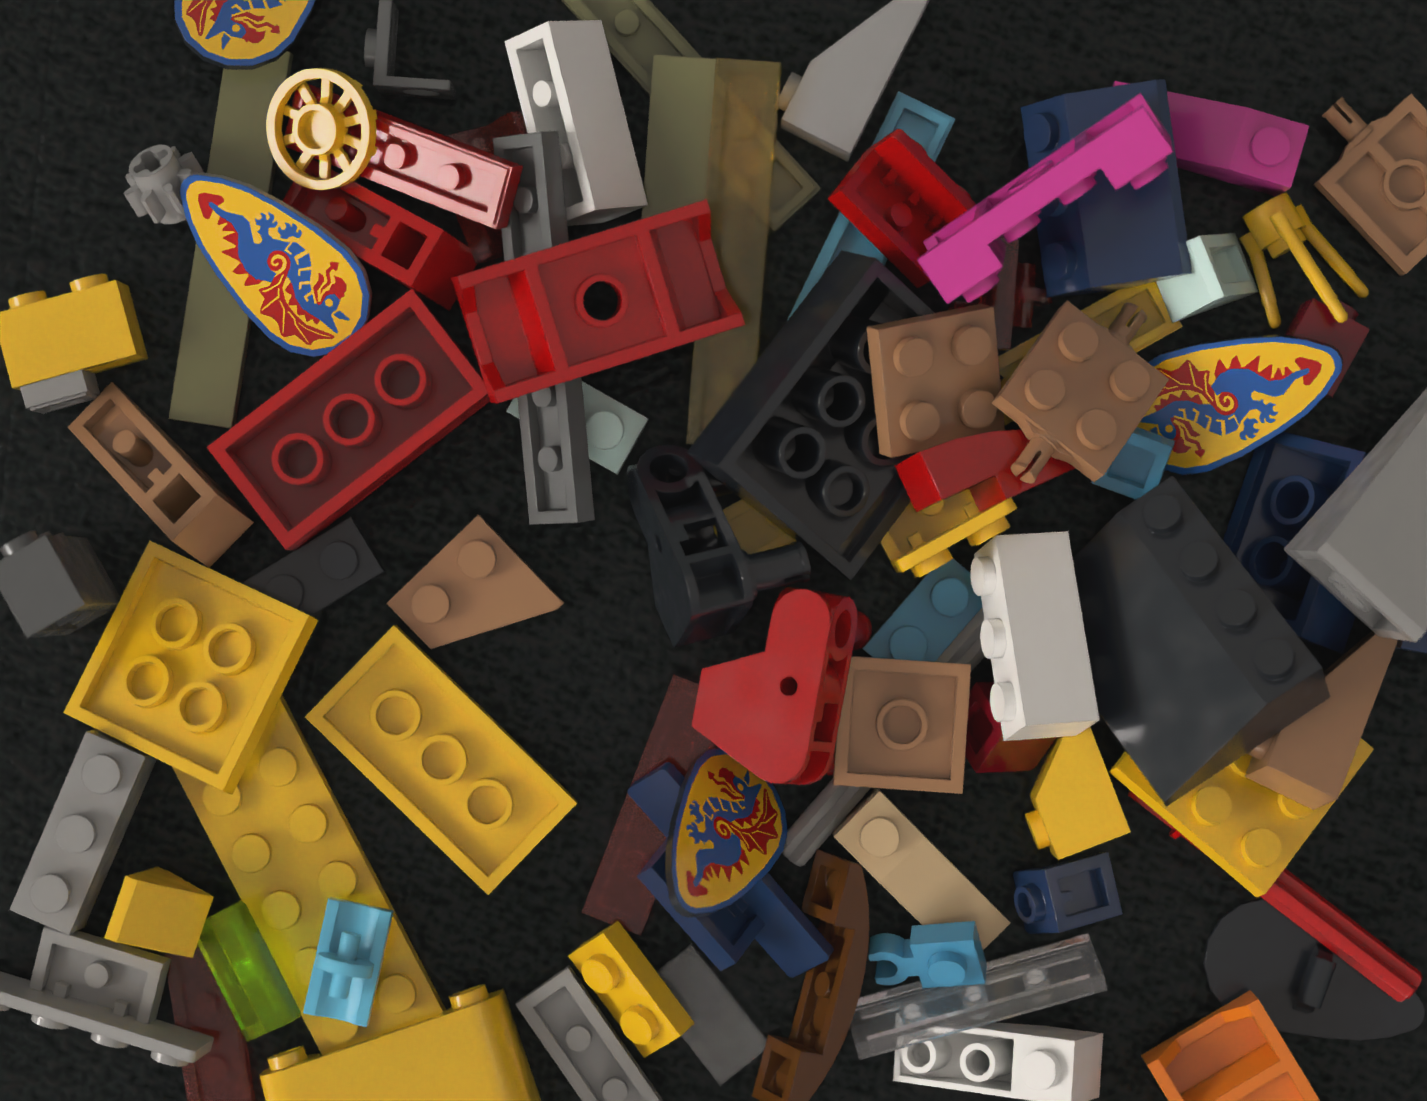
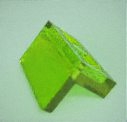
(246, 972)

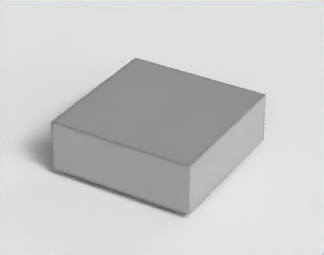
(60, 391)

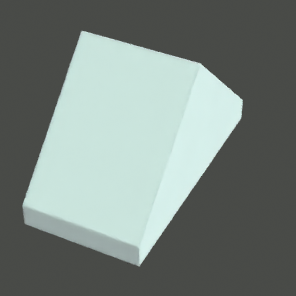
(1216, 277)

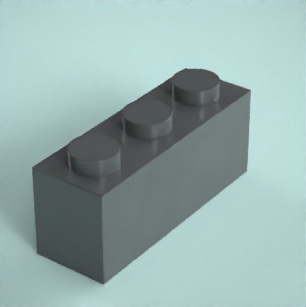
(54, 583)

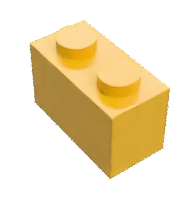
(70, 332)

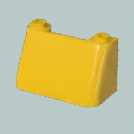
(457, 1056)

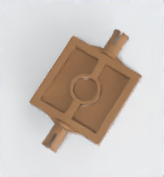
(1383, 180)
(1080, 392)

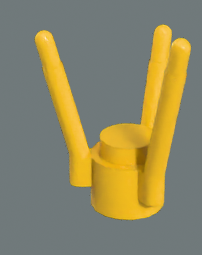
(1284, 228)

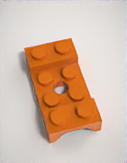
(1229, 1058)

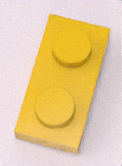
(631, 989)

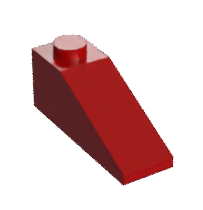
(387, 237)

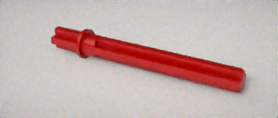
(1334, 930)

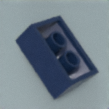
(1107, 234)
(1279, 495)

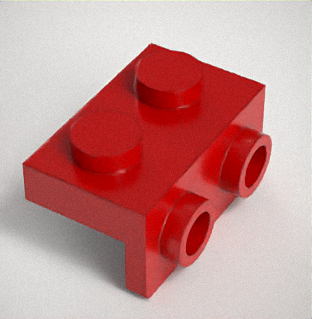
(900, 200)

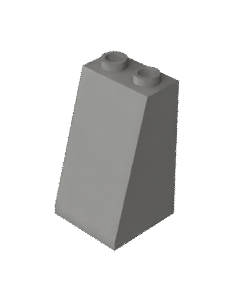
(1373, 533)

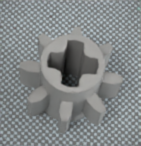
(156, 182)

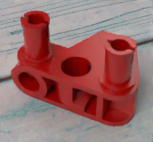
(752, 701)

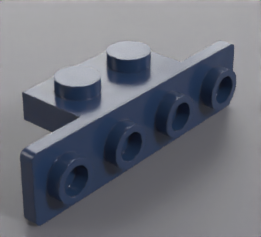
(760, 914)

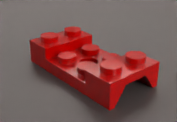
(532, 317)

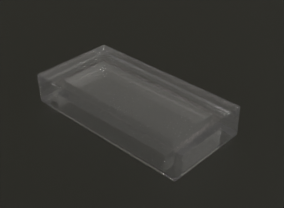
(722, 1031)

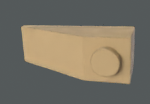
(914, 868)

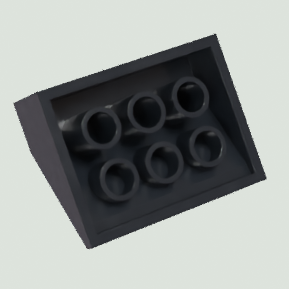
(803, 420)
(1186, 644)

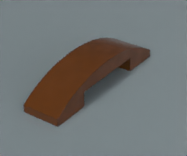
(830, 992)

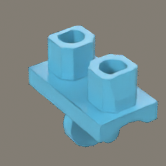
(348, 961)

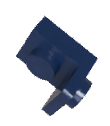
(1066, 894)

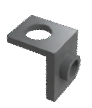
(381, 54)

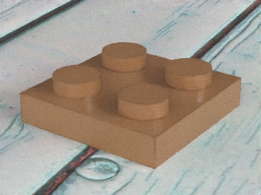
(934, 378)
(903, 725)

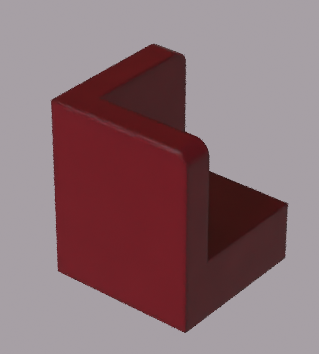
(985, 741)

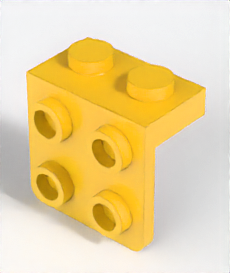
(923, 537)

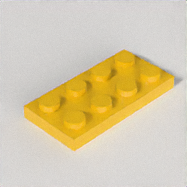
(441, 759)

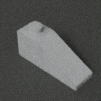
(848, 79)

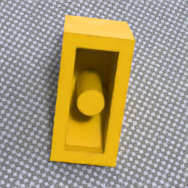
(1074, 799)

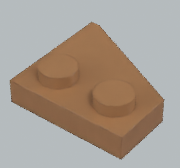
(472, 589)

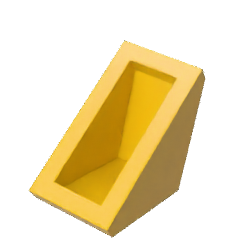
(159, 913)

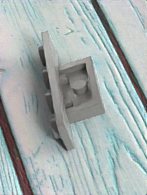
(103, 991)

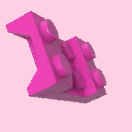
(969, 251)

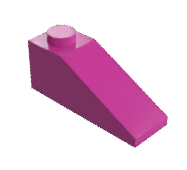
(1235, 143)

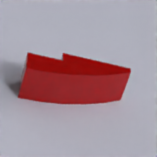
(975, 464)

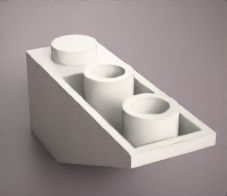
(1008, 1062)

